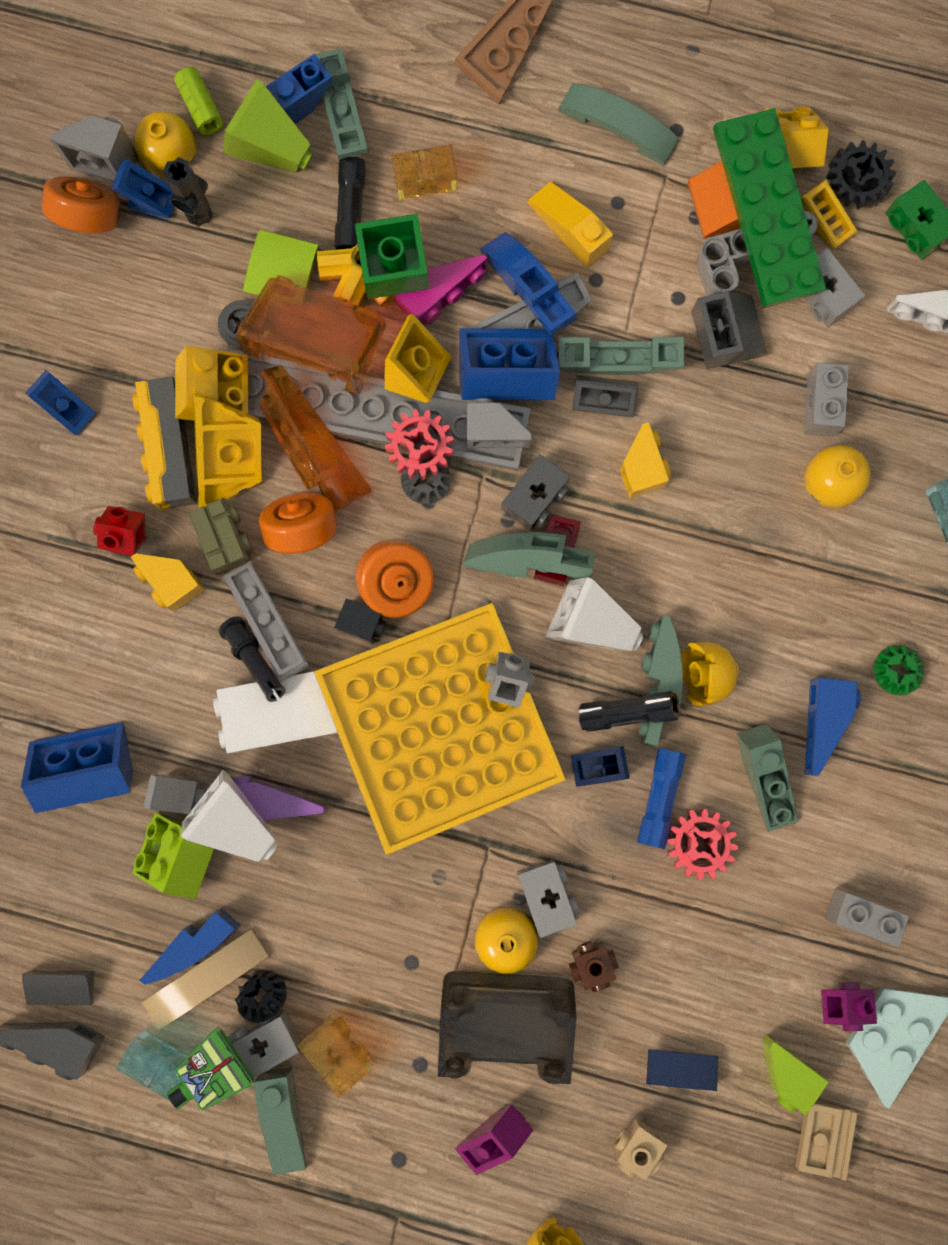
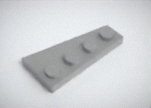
(521, 317)

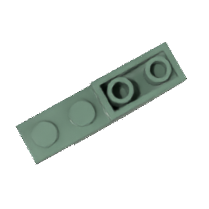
(517, 552)
(663, 667)

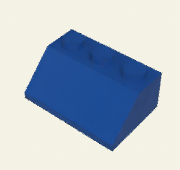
(507, 364)
(77, 768)

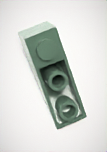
(768, 775)

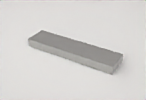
(266, 621)

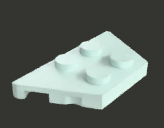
(898, 1040)

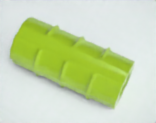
(198, 100)

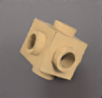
(639, 1150)

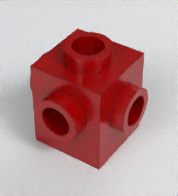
(120, 530)

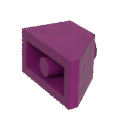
(495, 1140)

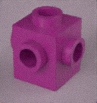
(849, 1006)

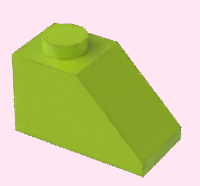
(792, 1078)

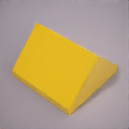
(415, 362)

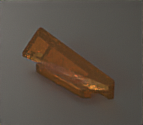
(309, 442)

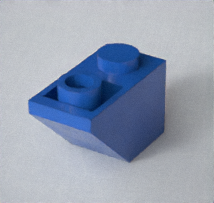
(301, 88)

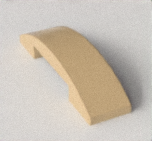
(205, 979)

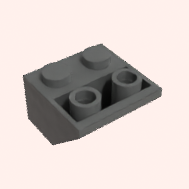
(728, 329)

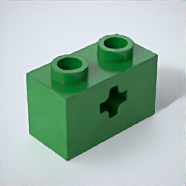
(920, 219)

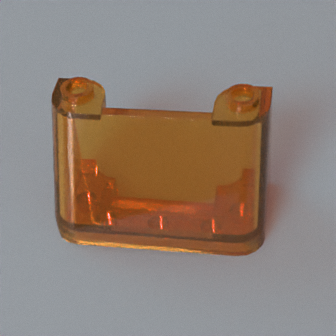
(312, 331)

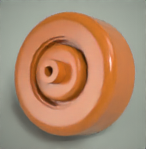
(80, 204)
(298, 523)
(394, 578)

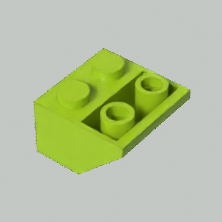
(171, 861)

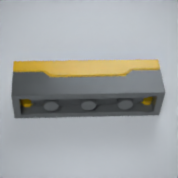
(164, 445)

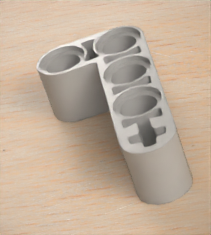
(729, 259)

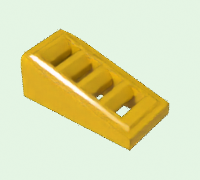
(830, 201)

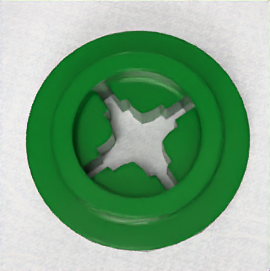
(887, 678)

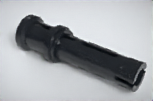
(246, 649)

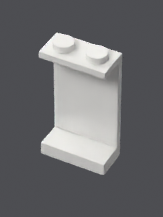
(256, 723)

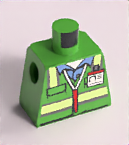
(210, 1073)

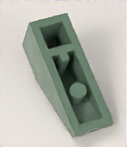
(280, 1120)

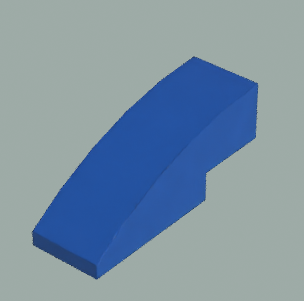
(192, 946)

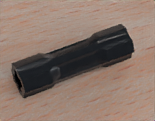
(351, 185)
(650, 708)

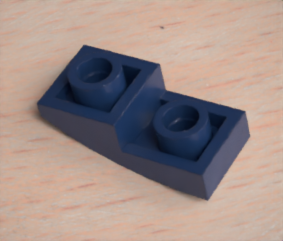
(682, 1070)

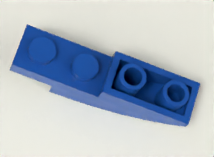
(530, 281)

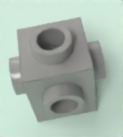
(509, 679)

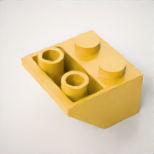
(804, 136)
(210, 373)

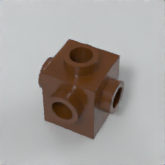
(585, 956)

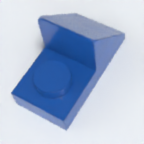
(143, 190)
(60, 402)

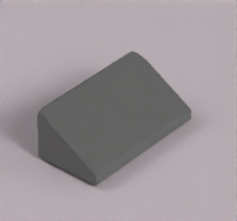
(605, 396)
(58, 987)

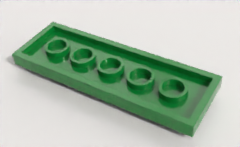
(769, 208)

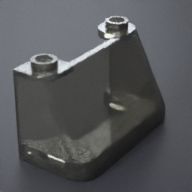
(507, 1022)

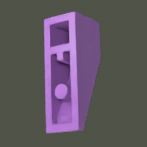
(275, 802)

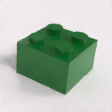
(392, 256)

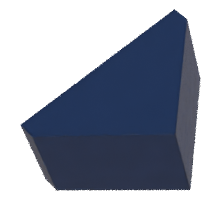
(600, 766)

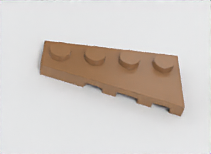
(501, 45)

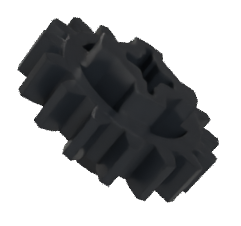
(875, 179)

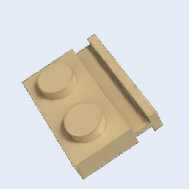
(826, 1141)

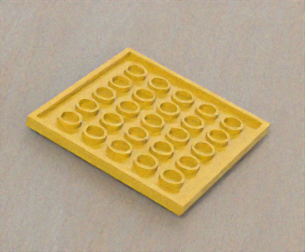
(428, 736)

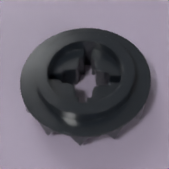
(270, 1003)

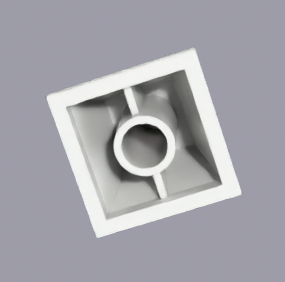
(593, 619)
(228, 822)

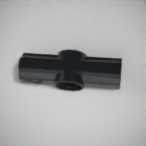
(188, 191)

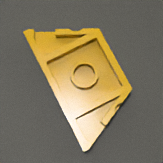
(225, 450)

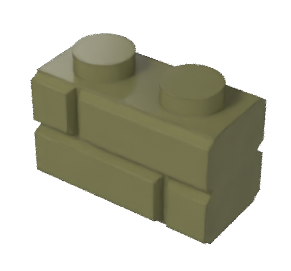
(220, 536)

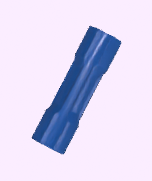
(656, 821)

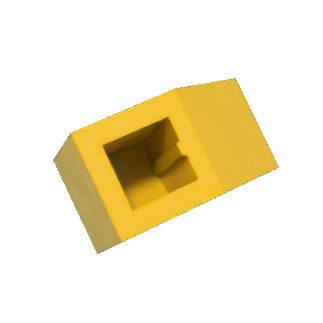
(643, 467)
(170, 579)

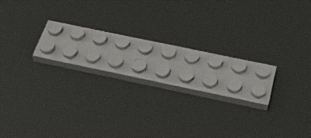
(371, 413)

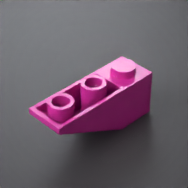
(446, 286)

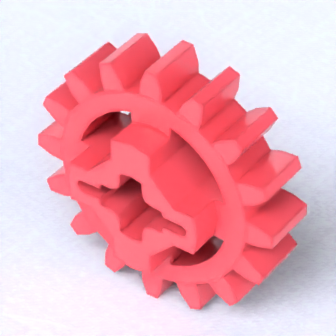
(431, 448)
(713, 834)

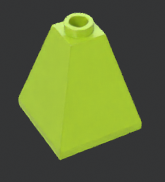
(266, 133)

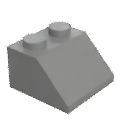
(94, 146)

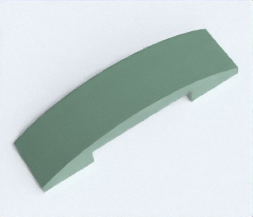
(341, 107)
(620, 118)
(621, 357)

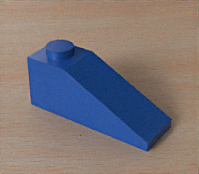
(829, 714)

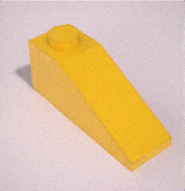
(572, 223)

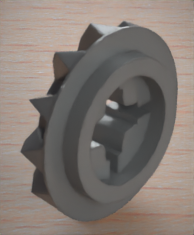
(226, 323)
(423, 493)

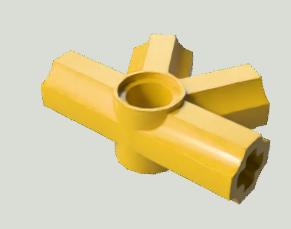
(343, 265)

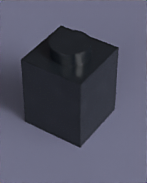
(360, 622)

